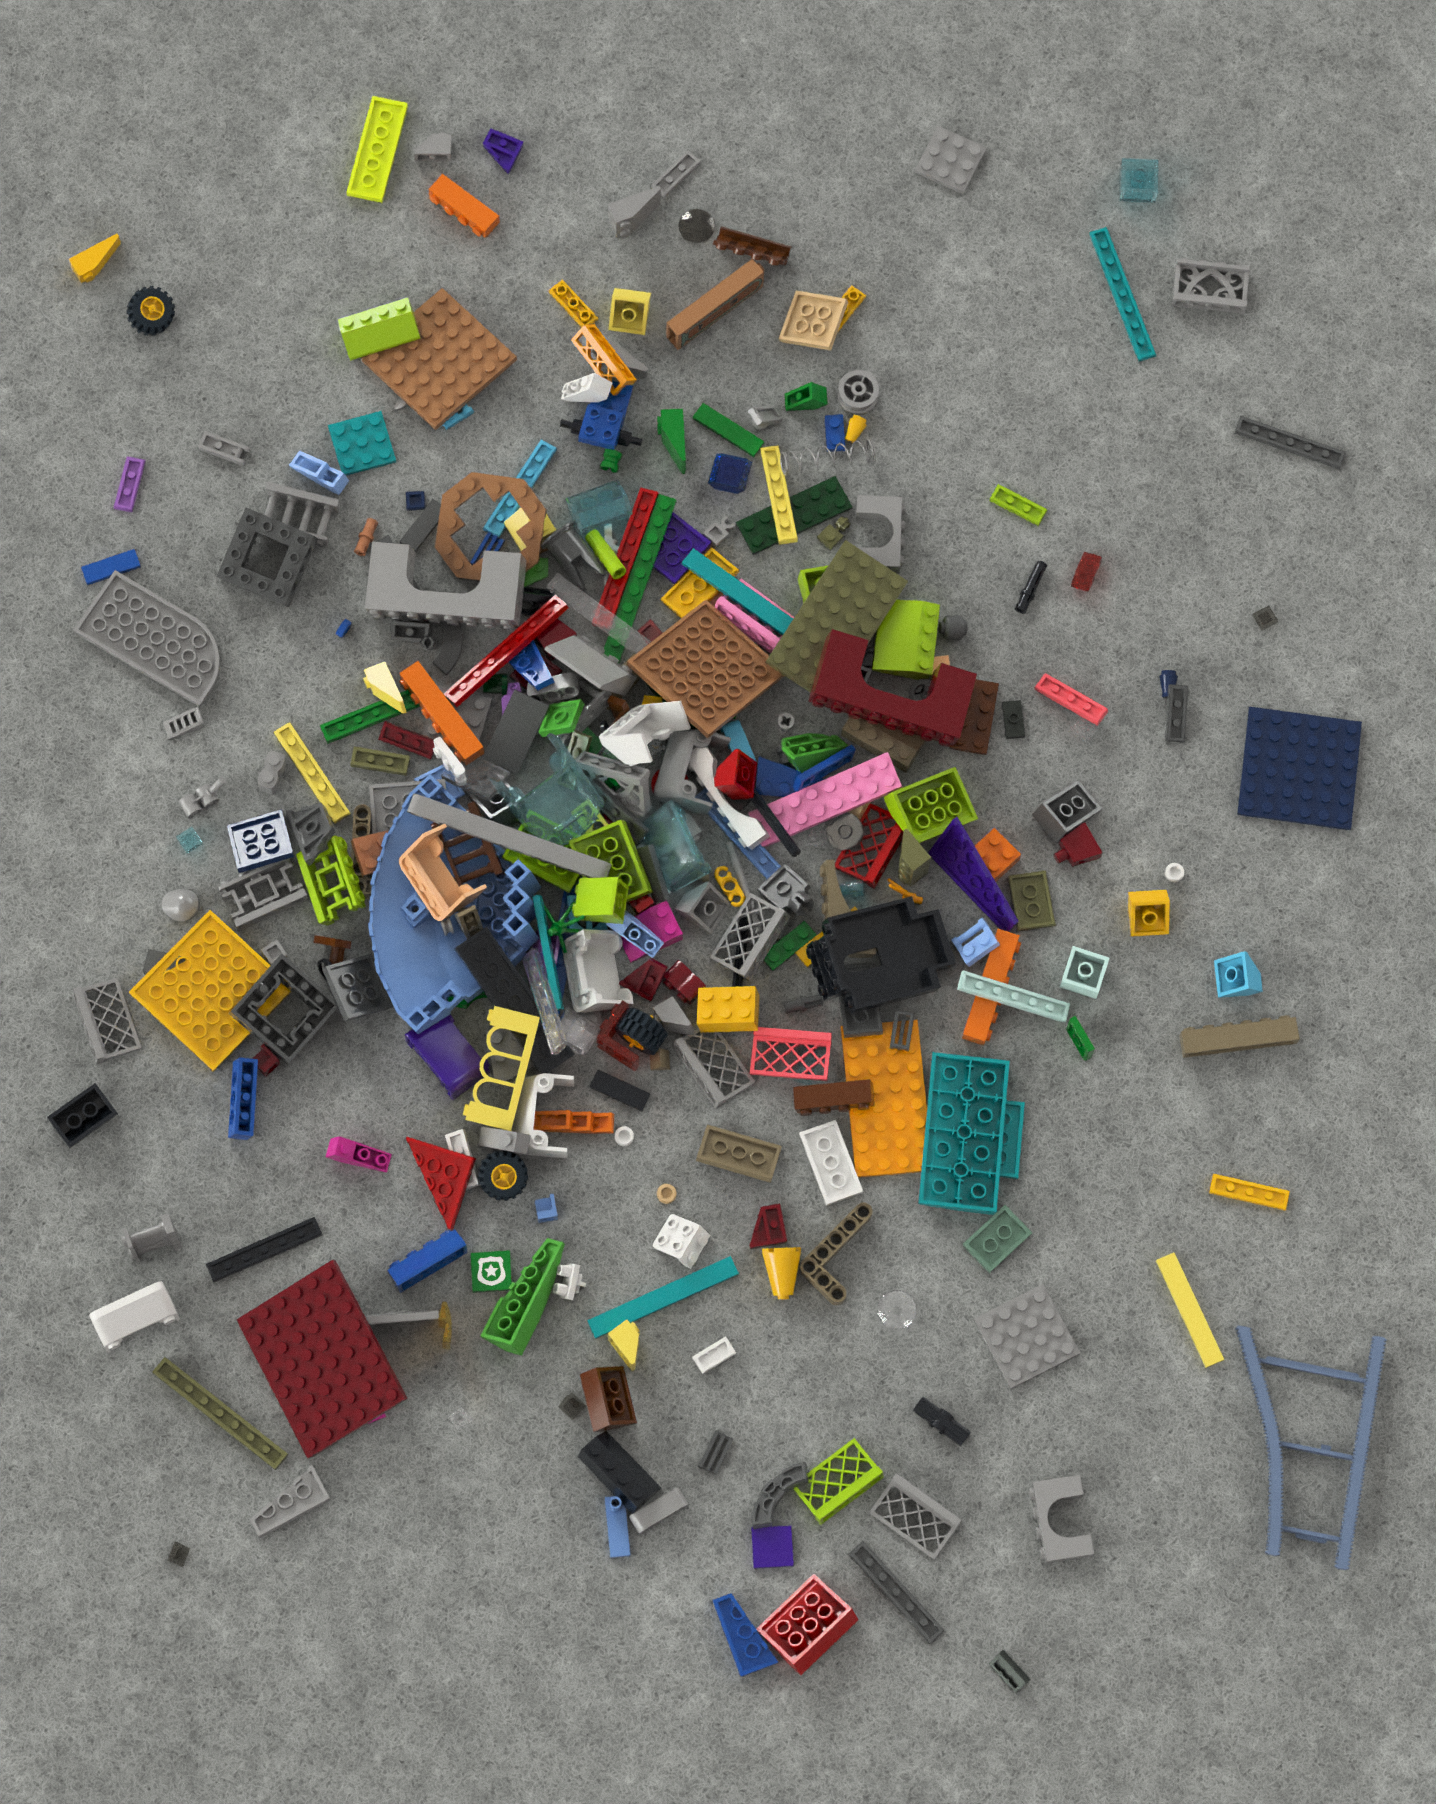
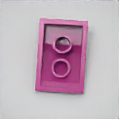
(662, 923)

